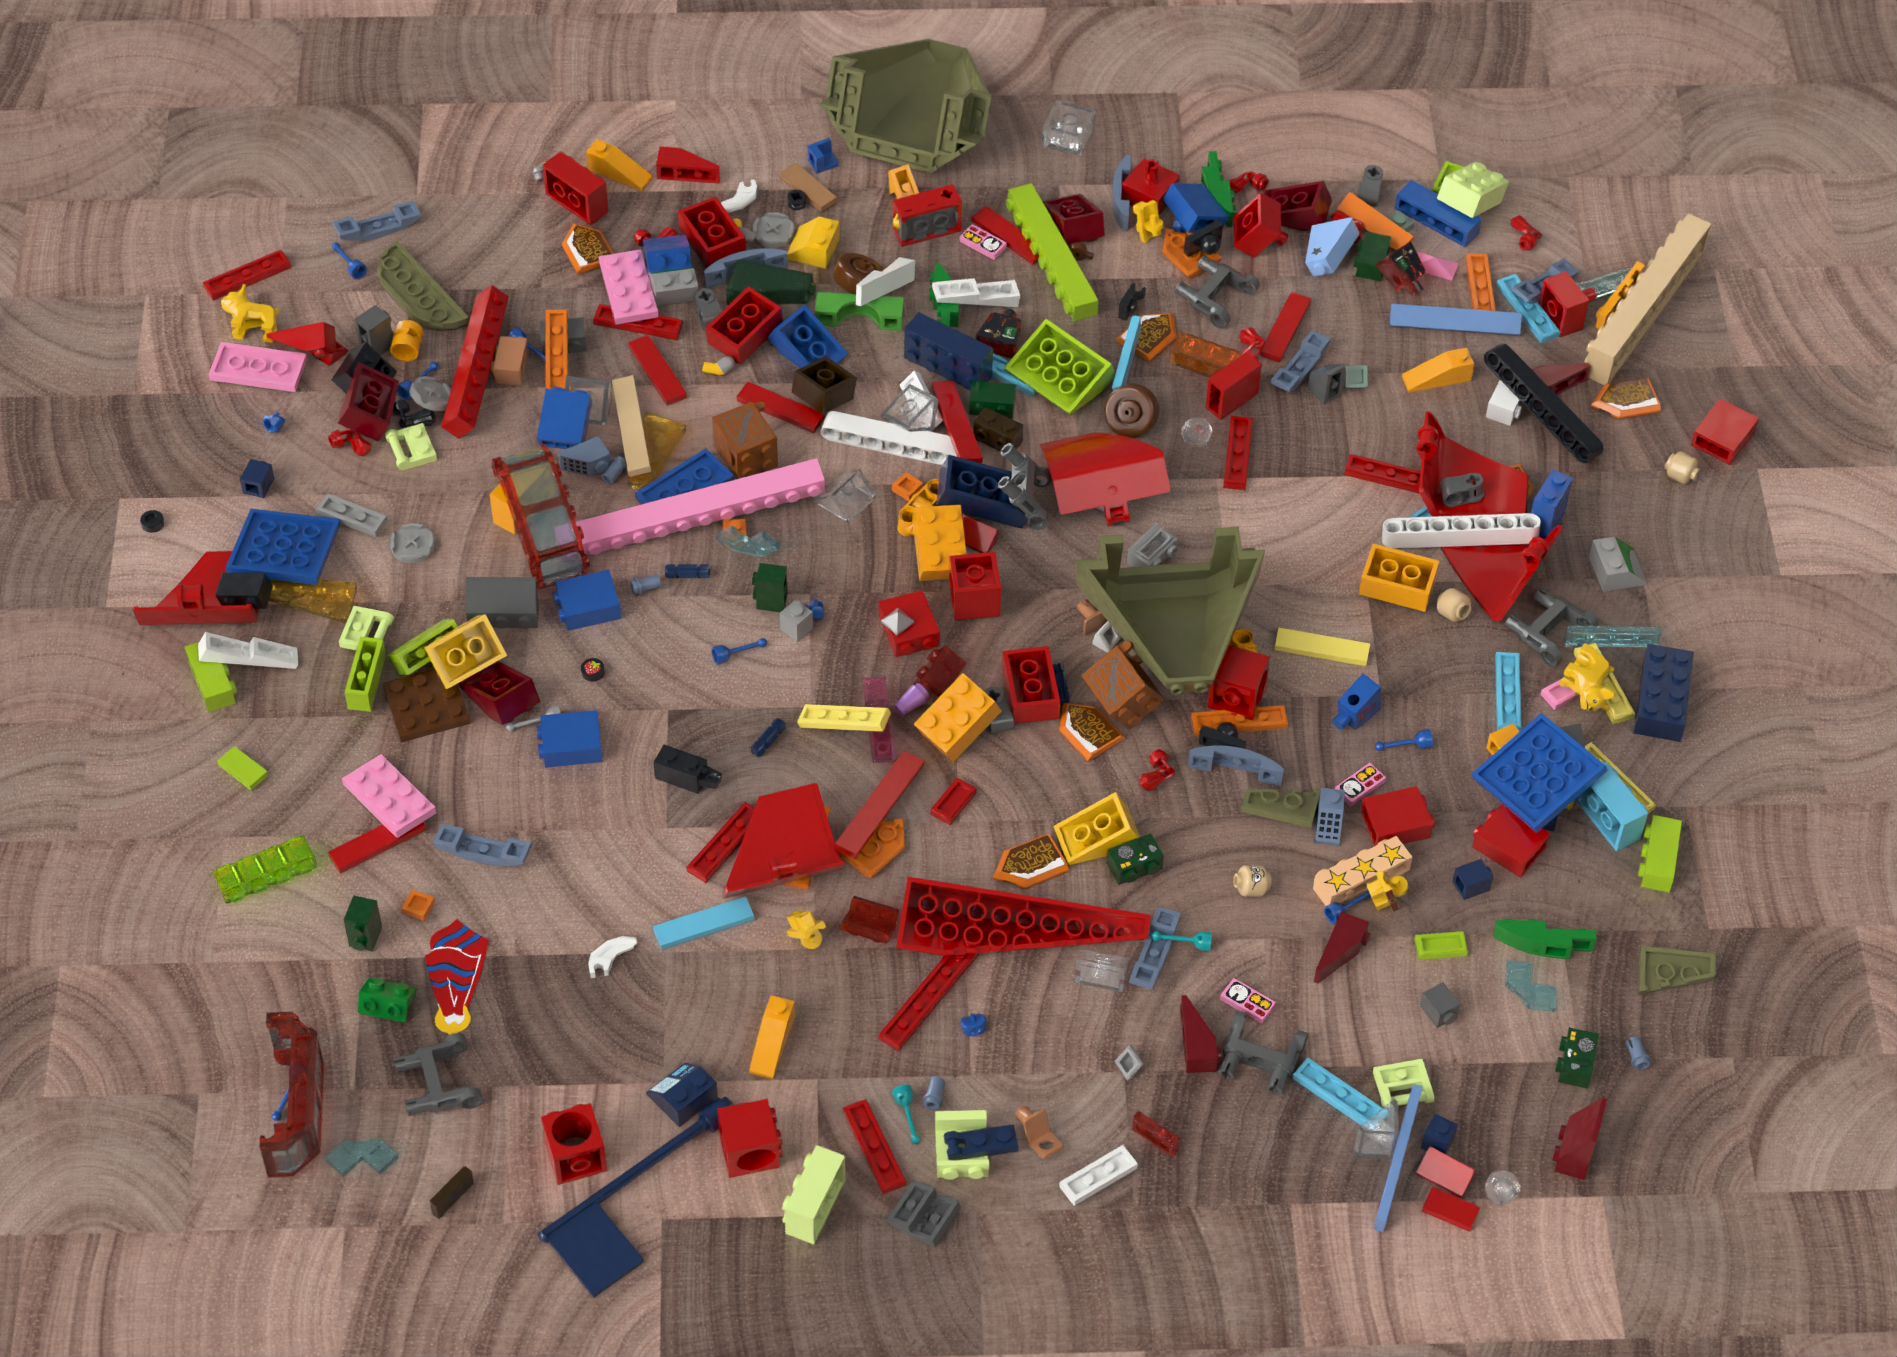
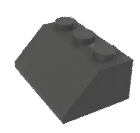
(504, 600)

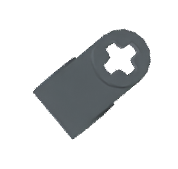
(1371, 185)
(707, 306)
(1460, 491)
(1004, 720)

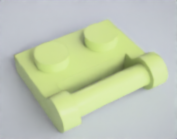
(417, 443)
(360, 624)
(1401, 1077)

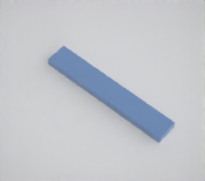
(1455, 319)
(1398, 1158)

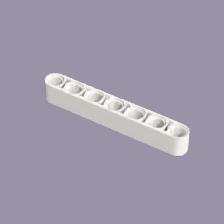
(886, 438)
(1460, 530)

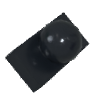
(1204, 240)
(1224, 735)

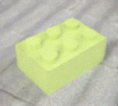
(1473, 189)
(814, 1194)

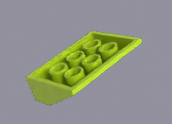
(1061, 368)

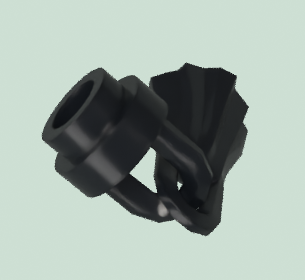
(424, 416)

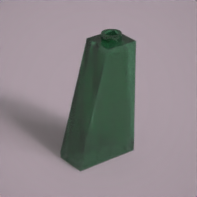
(773, 282)

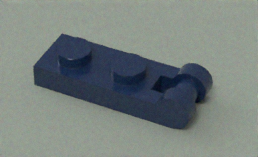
(981, 1142)

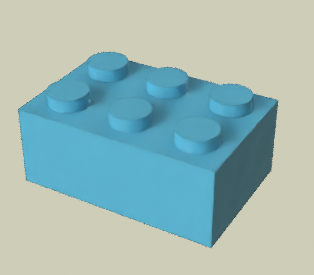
(1614, 810)

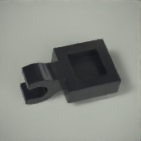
(1129, 301)

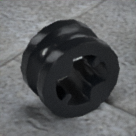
(801, 200)

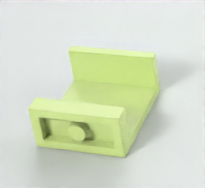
(960, 1122)

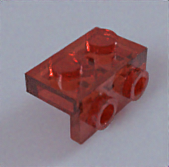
(940, 670)
(870, 920)

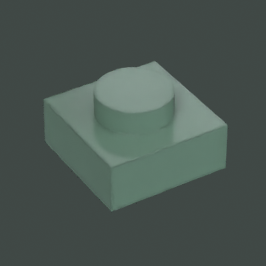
(1402, 221)
(1355, 376)

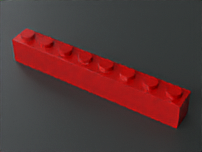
(475, 362)

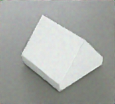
(1106, 637)

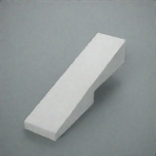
(880, 283)
(968, 292)
(257, 652)

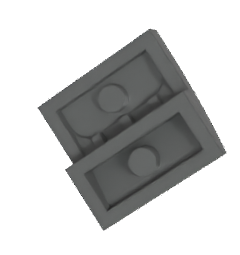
(924, 1213)

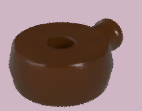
(1080, 251)

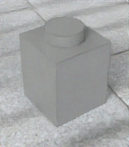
(796, 620)

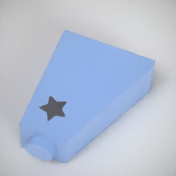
(1329, 245)

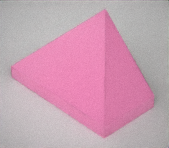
(1438, 266)

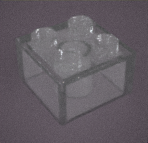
(1068, 128)

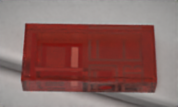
(1155, 1134)

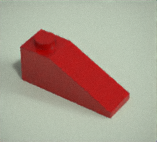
(685, 166)
(313, 338)

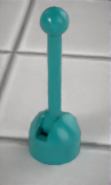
(1201, 940)
(903, 1096)

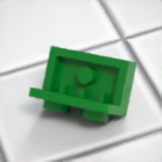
(385, 999)

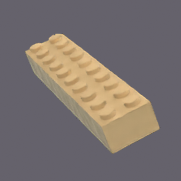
(1646, 299)

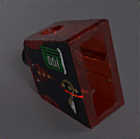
(1403, 268)
(1001, 333)

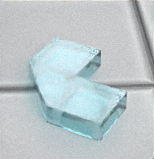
(758, 545)
(1533, 995)
(372, 1152)

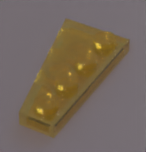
(661, 438)
(326, 599)

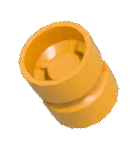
(406, 340)

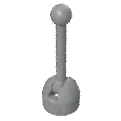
(552, 710)

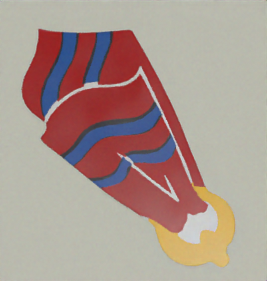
(454, 973)

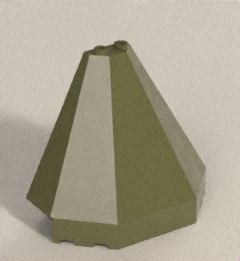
(908, 102)
(1175, 612)

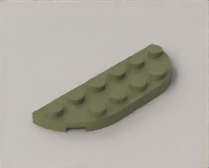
(417, 291)

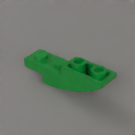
(1217, 186)
(947, 311)
(1535, 939)

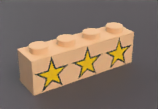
(1352, 875)

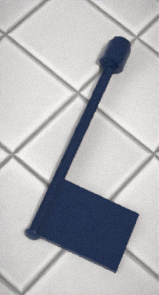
(590, 1239)

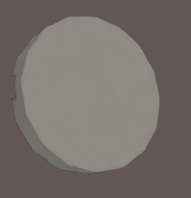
(773, 230)
(430, 393)
(412, 543)

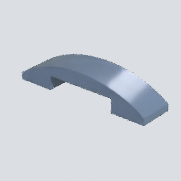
(1119, 206)
(379, 226)
(718, 271)
(1531, 290)
(1302, 363)
(1236, 758)
(480, 849)
(1154, 953)

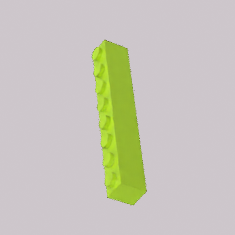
(1053, 252)

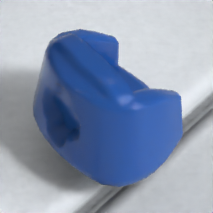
(273, 422)
(817, 608)
(974, 1024)

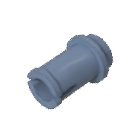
(613, 471)
(645, 584)
(1640, 1059)
(933, 1099)

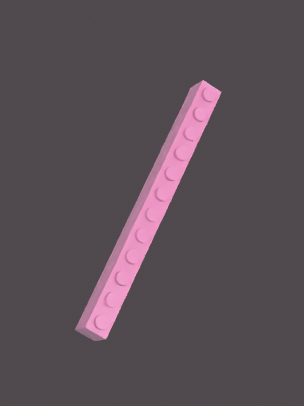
(702, 507)

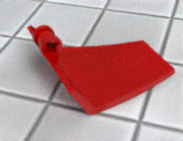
(1442, 458)
(1104, 472)
(1498, 572)
(195, 599)
(784, 842)

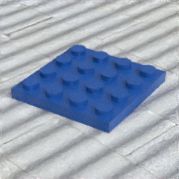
(284, 546)
(1539, 772)

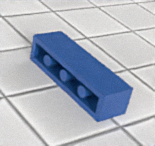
(1425, 208)

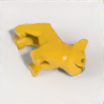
(249, 315)
(1588, 680)

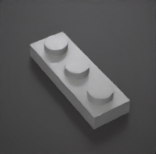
(352, 515)

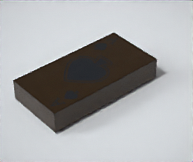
(451, 1192)

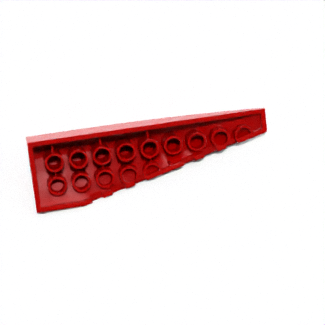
(976, 920)

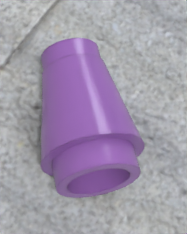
(912, 699)

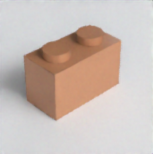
(510, 360)

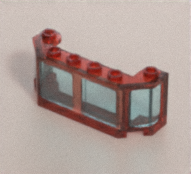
(542, 515)
(300, 1138)

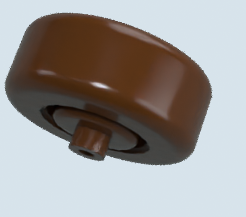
(852, 269)
(1131, 410)

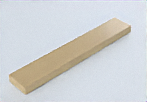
(631, 426)

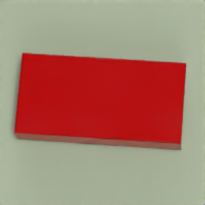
(953, 801)
(1450, 1209)

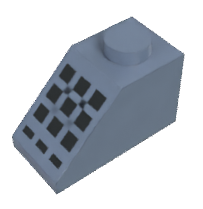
(585, 458)
(1329, 816)

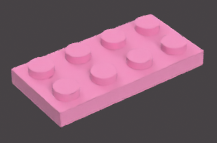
(628, 287)
(258, 367)
(389, 796)

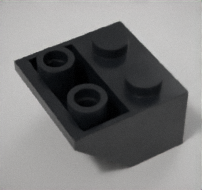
(360, 354)

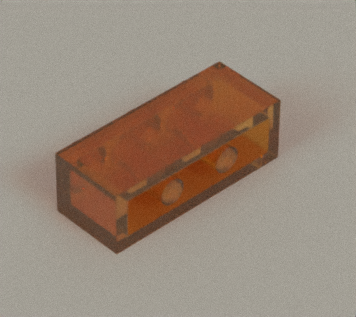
(1201, 355)

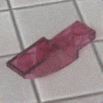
(880, 743)

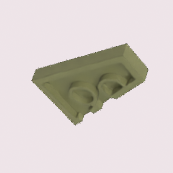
(1287, 807)
(1673, 968)

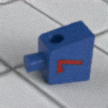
(1358, 703)

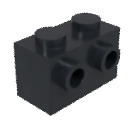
(244, 589)

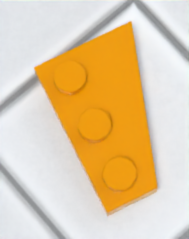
(1620, 293)

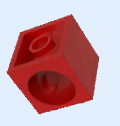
(974, 586)
(1240, 682)
(749, 1137)
(577, 1161)

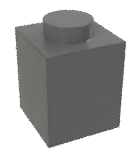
(1440, 1005)

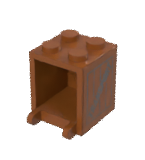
(745, 440)
(1123, 686)

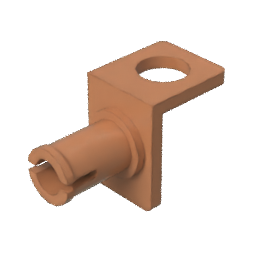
(1094, 618)
(1038, 1131)

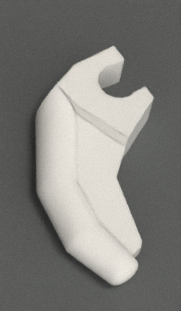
(743, 197)
(607, 952)

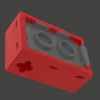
(927, 215)

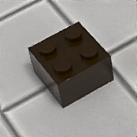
(824, 385)

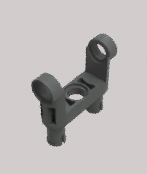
(1221, 275)
(1021, 485)
(1556, 611)
(1260, 1057)
(436, 1099)

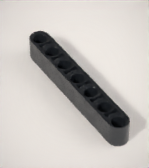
(1543, 403)

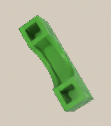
(835, 307)

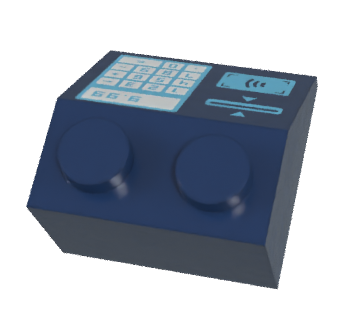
(684, 1092)

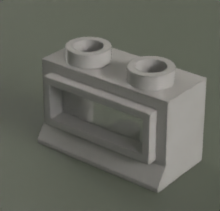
(1152, 548)

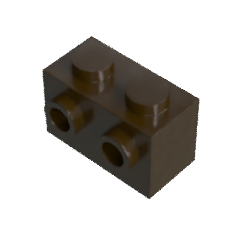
(997, 430)

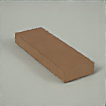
(815, 192)

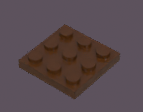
(424, 705)

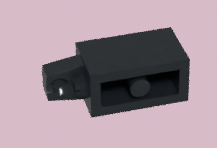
(685, 770)

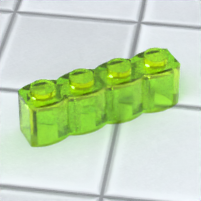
(261, 870)

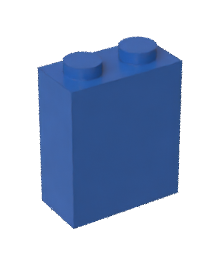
(1194, 206)
(667, 253)
(564, 418)
(1552, 501)
(587, 600)
(569, 739)

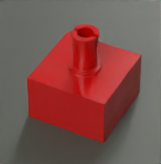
(1148, 183)
(1258, 226)
(1565, 302)

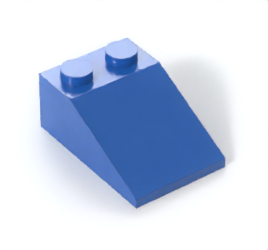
(805, 339)

